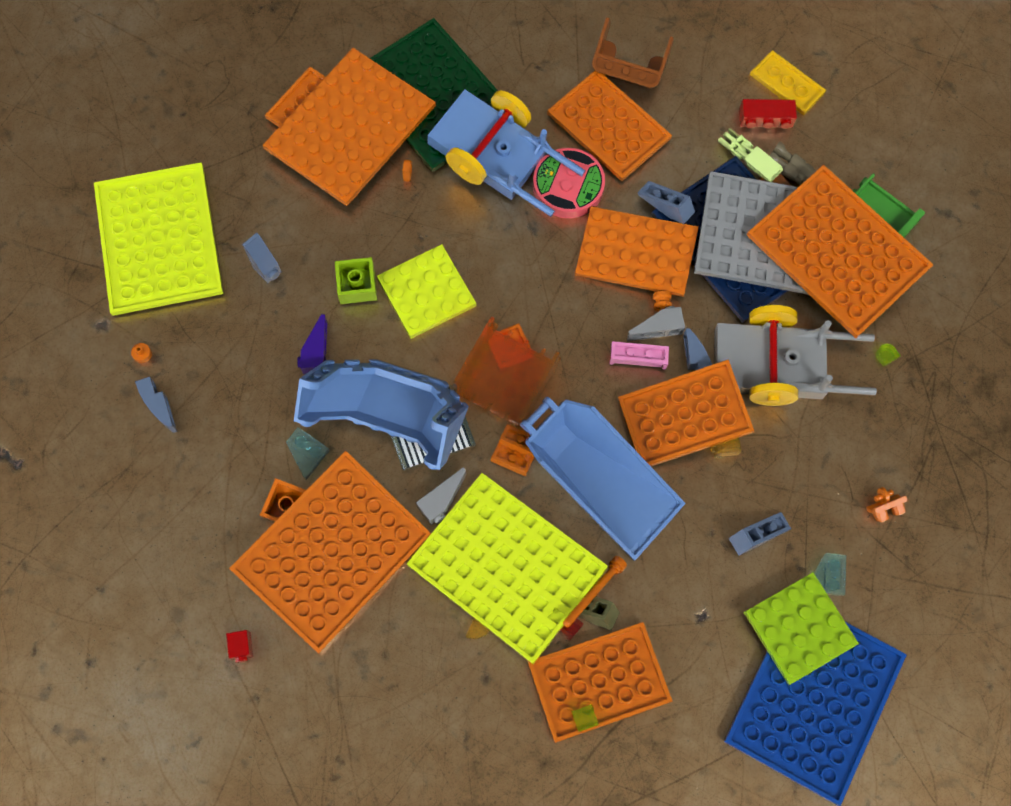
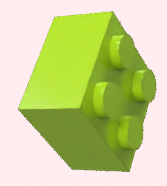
(355, 280)

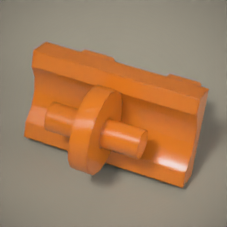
(894, 502)

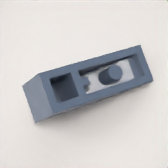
(668, 201)
(261, 258)
(759, 533)

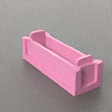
(639, 354)

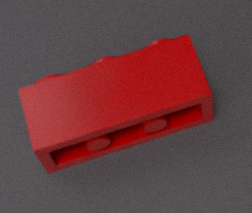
(767, 113)

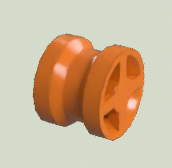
(662, 300)

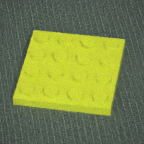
(426, 291)

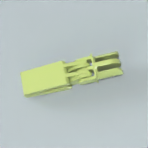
(756, 158)

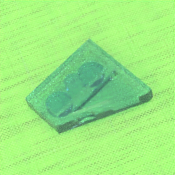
(306, 451)
(832, 573)

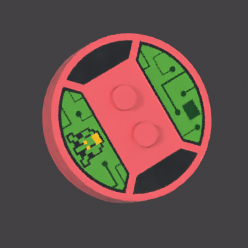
(566, 190)

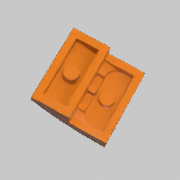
(513, 451)

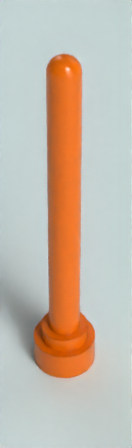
(615, 566)

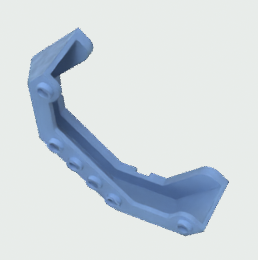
(386, 401)

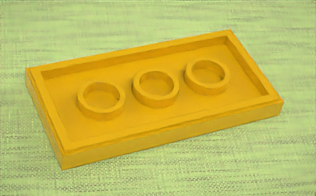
(787, 82)

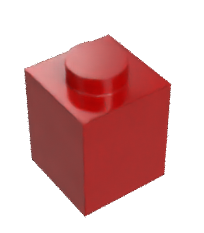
(239, 646)

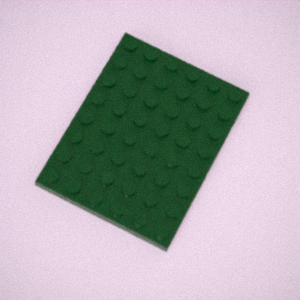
(439, 70)

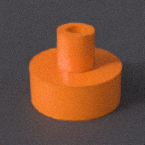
(141, 353)

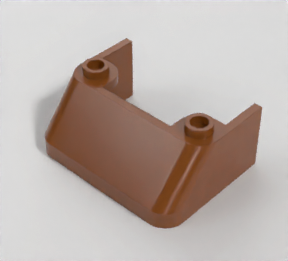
(606, 63)

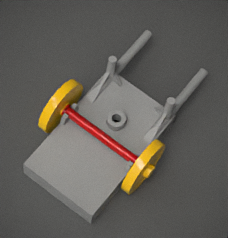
(763, 353)

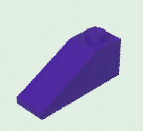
(315, 347)

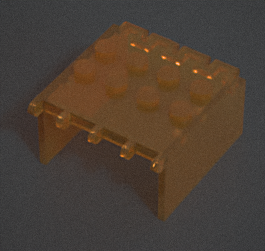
(504, 375)

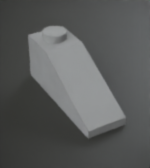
(662, 324)
(438, 501)

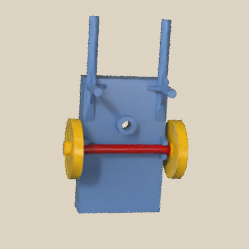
(473, 142)

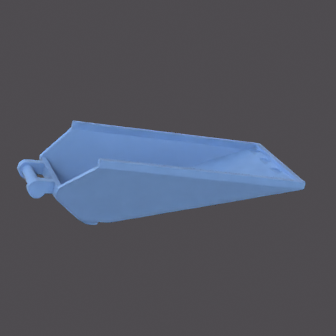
(602, 473)

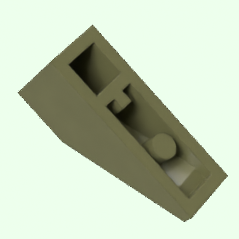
(601, 613)

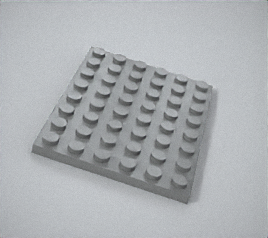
(729, 212)

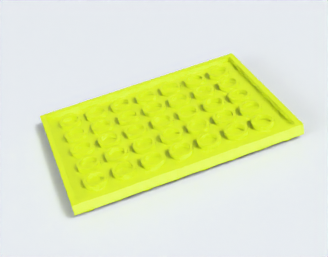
(157, 239)

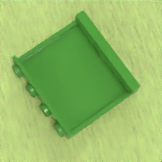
(888, 207)

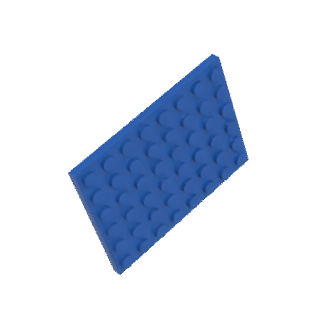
(820, 722)

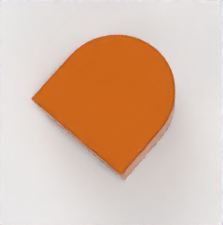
(407, 170)

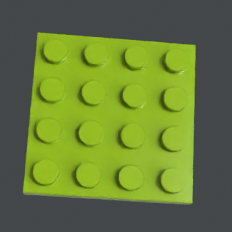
(801, 628)

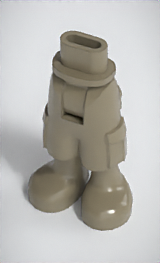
(796, 168)

